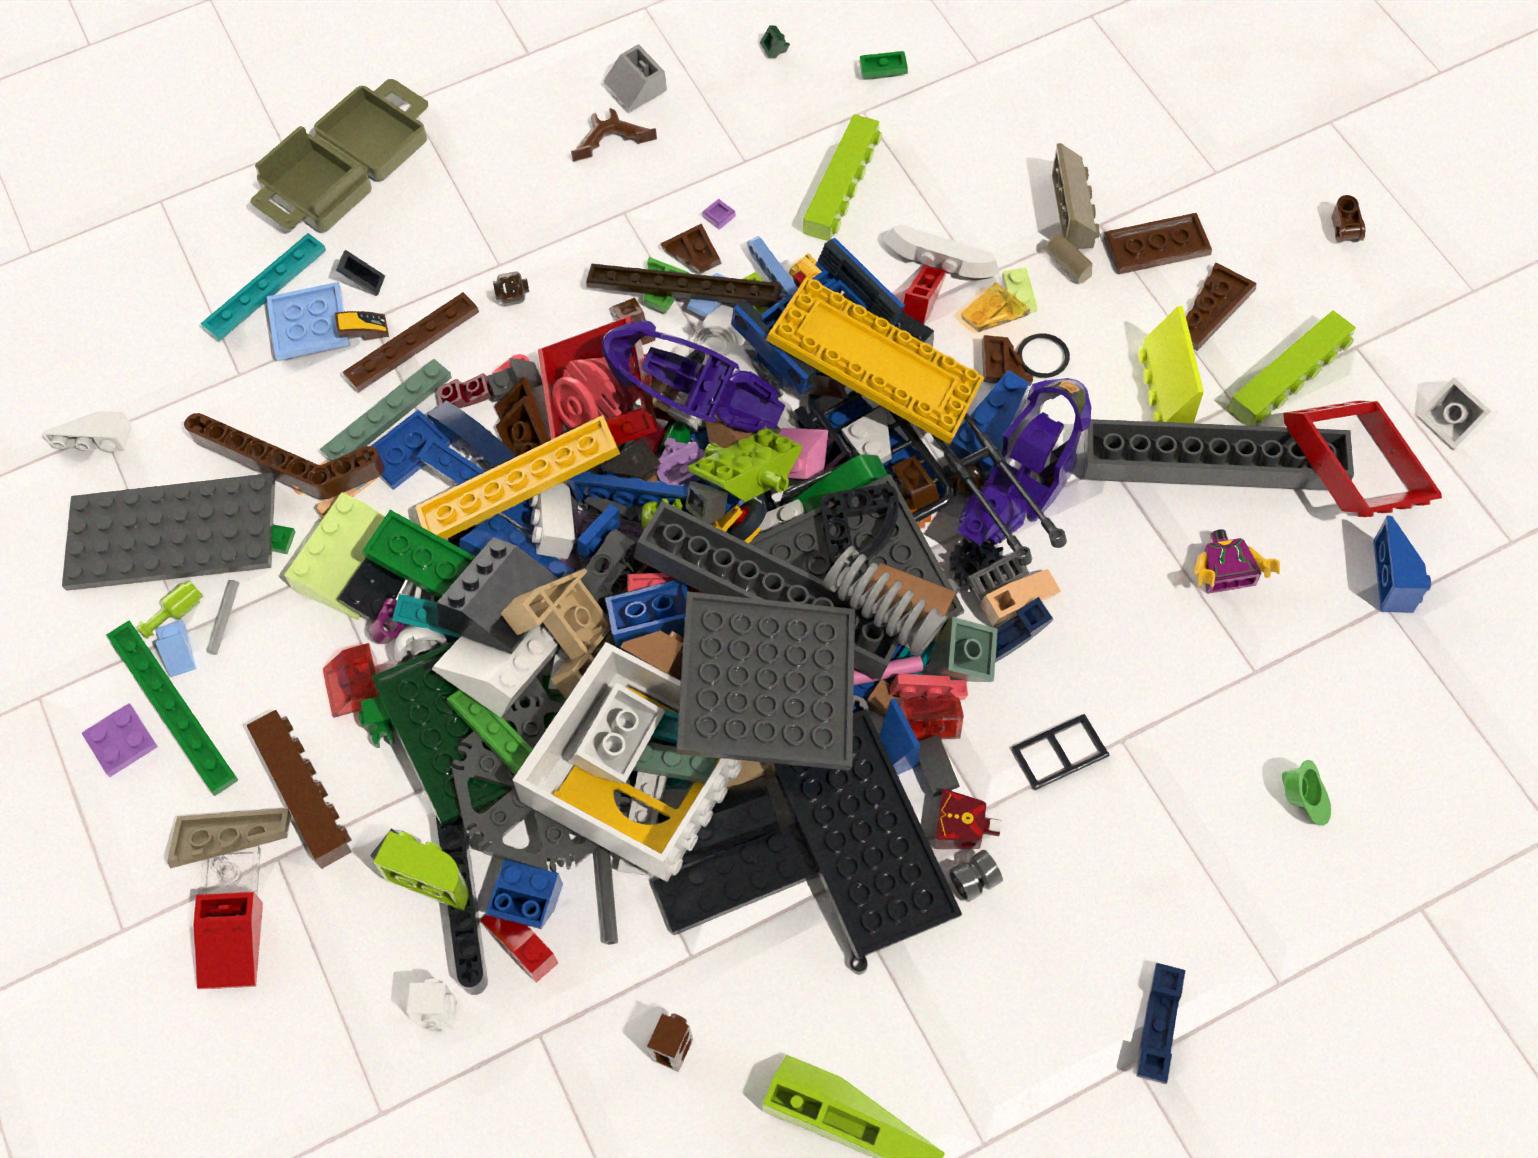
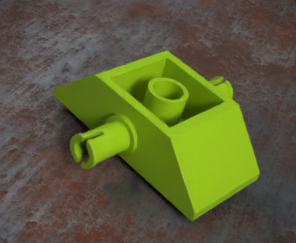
(749, 465)

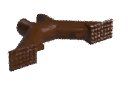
(608, 127)

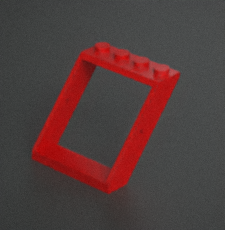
(585, 346)
(1334, 477)

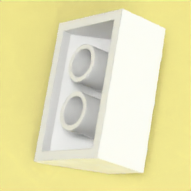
(617, 735)

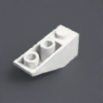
(96, 430)

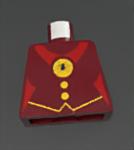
(963, 822)

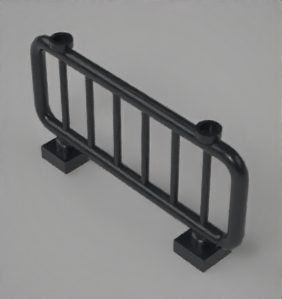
(943, 475)

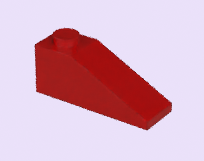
(923, 293)
(523, 946)

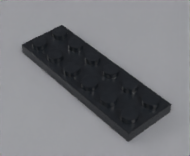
(735, 878)

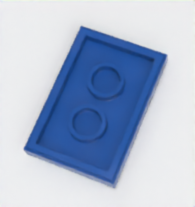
(401, 446)

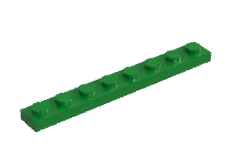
(172, 708)

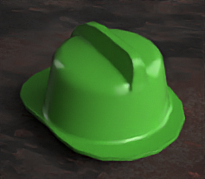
(1305, 789)

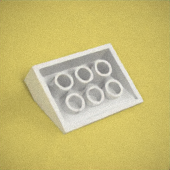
(495, 675)

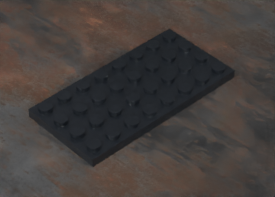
(868, 845)

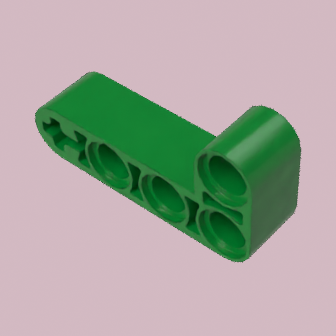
(851, 475)

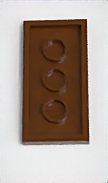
(1157, 243)

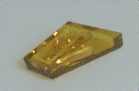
(994, 309)

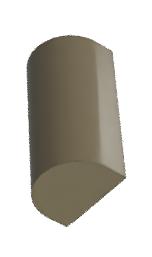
(1069, 258)

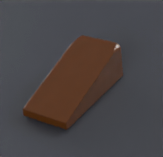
(916, 482)

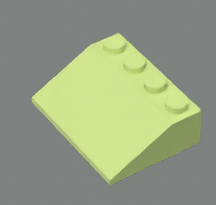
(334, 552)

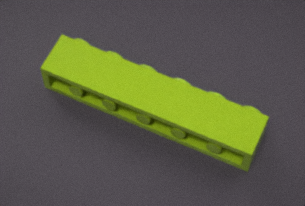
(841, 178)
(1292, 369)

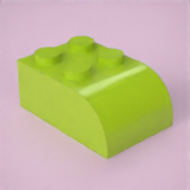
(421, 869)

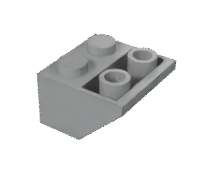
(635, 78)

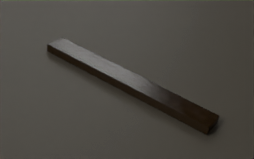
(683, 285)

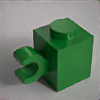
(376, 720)

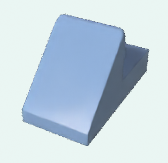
(175, 648)

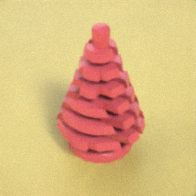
(592, 391)

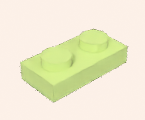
(1019, 285)

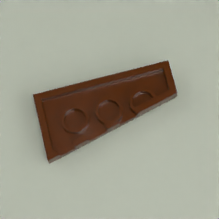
(1219, 299)

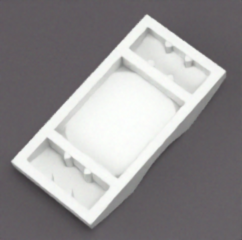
(716, 333)

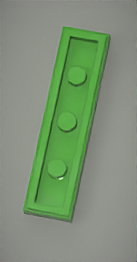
(492, 730)

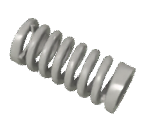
(915, 639)

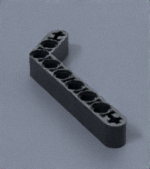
(472, 933)

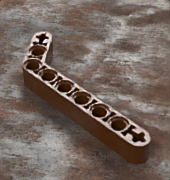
(317, 480)

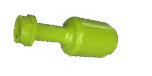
(174, 605)

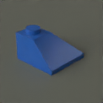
(899, 739)

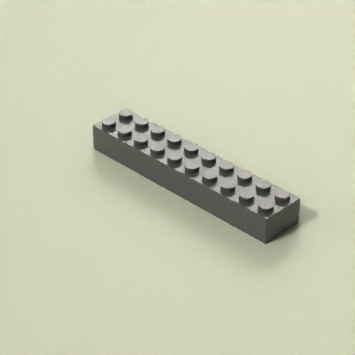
(1205, 454)
(731, 567)

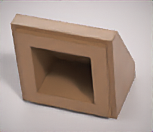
(881, 697)

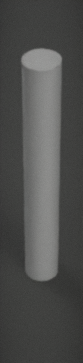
(223, 617)

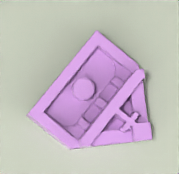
(676, 460)

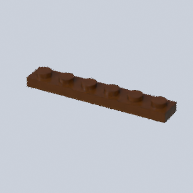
(410, 342)

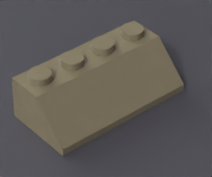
(1074, 198)

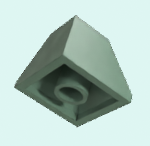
(965, 651)

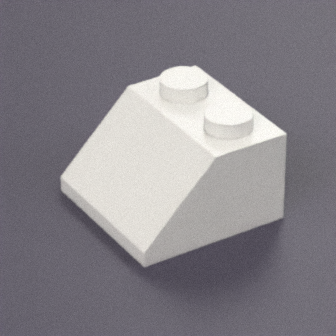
(1458, 412)

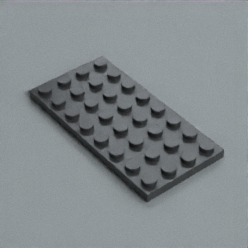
(169, 532)

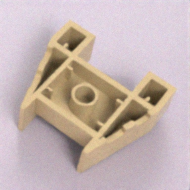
(570, 617)

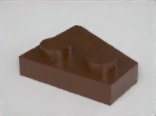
(693, 249)
(999, 357)

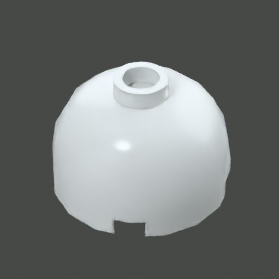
(415, 642)

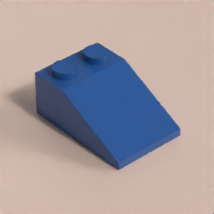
(1399, 570)

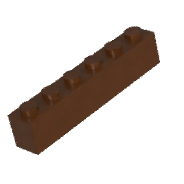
(299, 789)

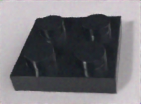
(370, 590)

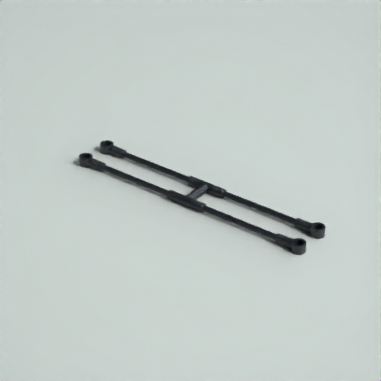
(989, 449)

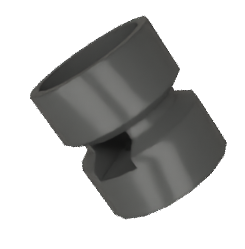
(977, 874)

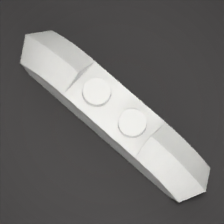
(942, 252)

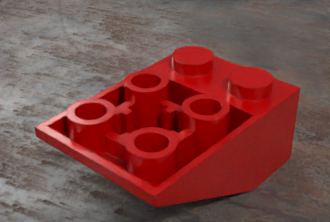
(227, 939)

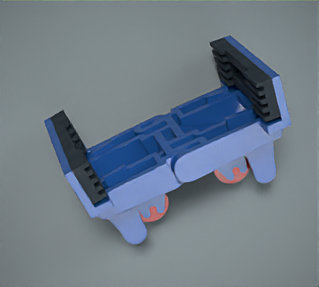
(838, 273)

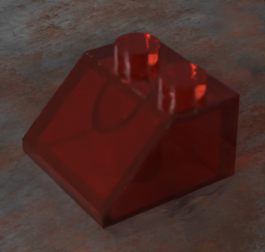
(350, 679)
(934, 717)

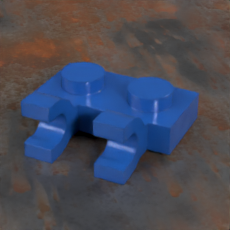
(596, 533)

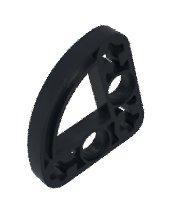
(846, 509)

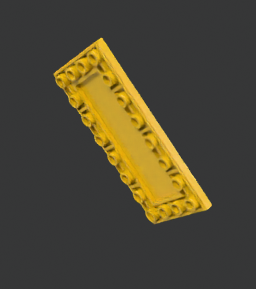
(876, 359)

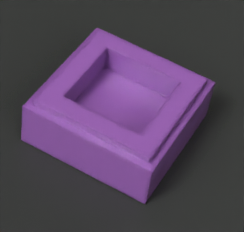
(719, 214)

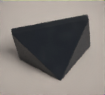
(360, 272)

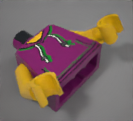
(1231, 564)

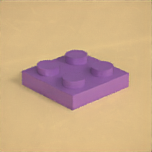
(119, 740)

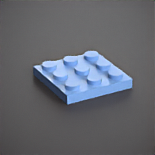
(306, 321)

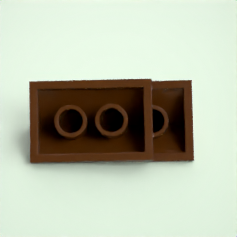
(520, 419)

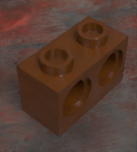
(670, 1041)

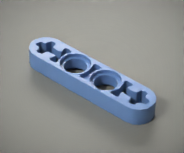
(770, 265)

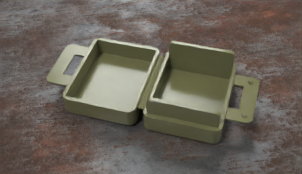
(329, 172)

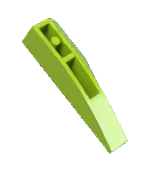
(841, 1113)

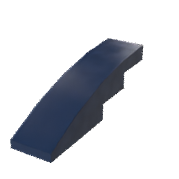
(470, 435)

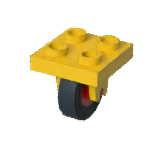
(743, 520)

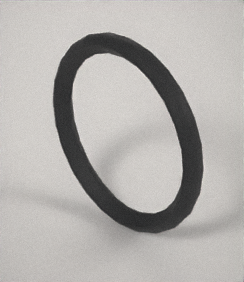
(1054, 338)

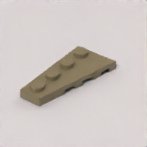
(223, 833)

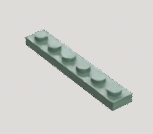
(388, 411)

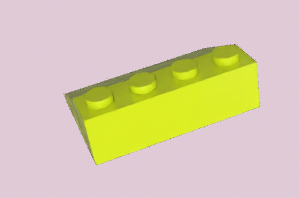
(1171, 370)

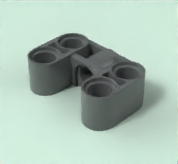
(619, 553)

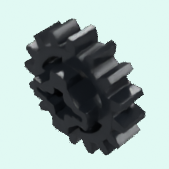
(965, 566)

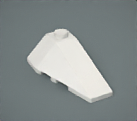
(744, 357)

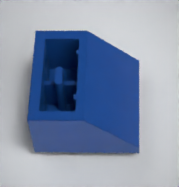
(524, 894)

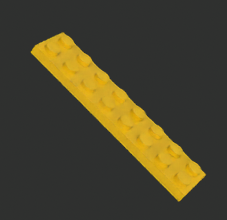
(518, 479)

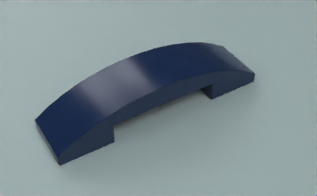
(1022, 628)
(1159, 1023)

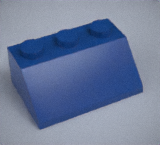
(647, 611)

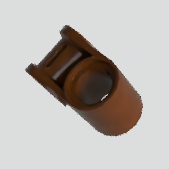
(1348, 219)

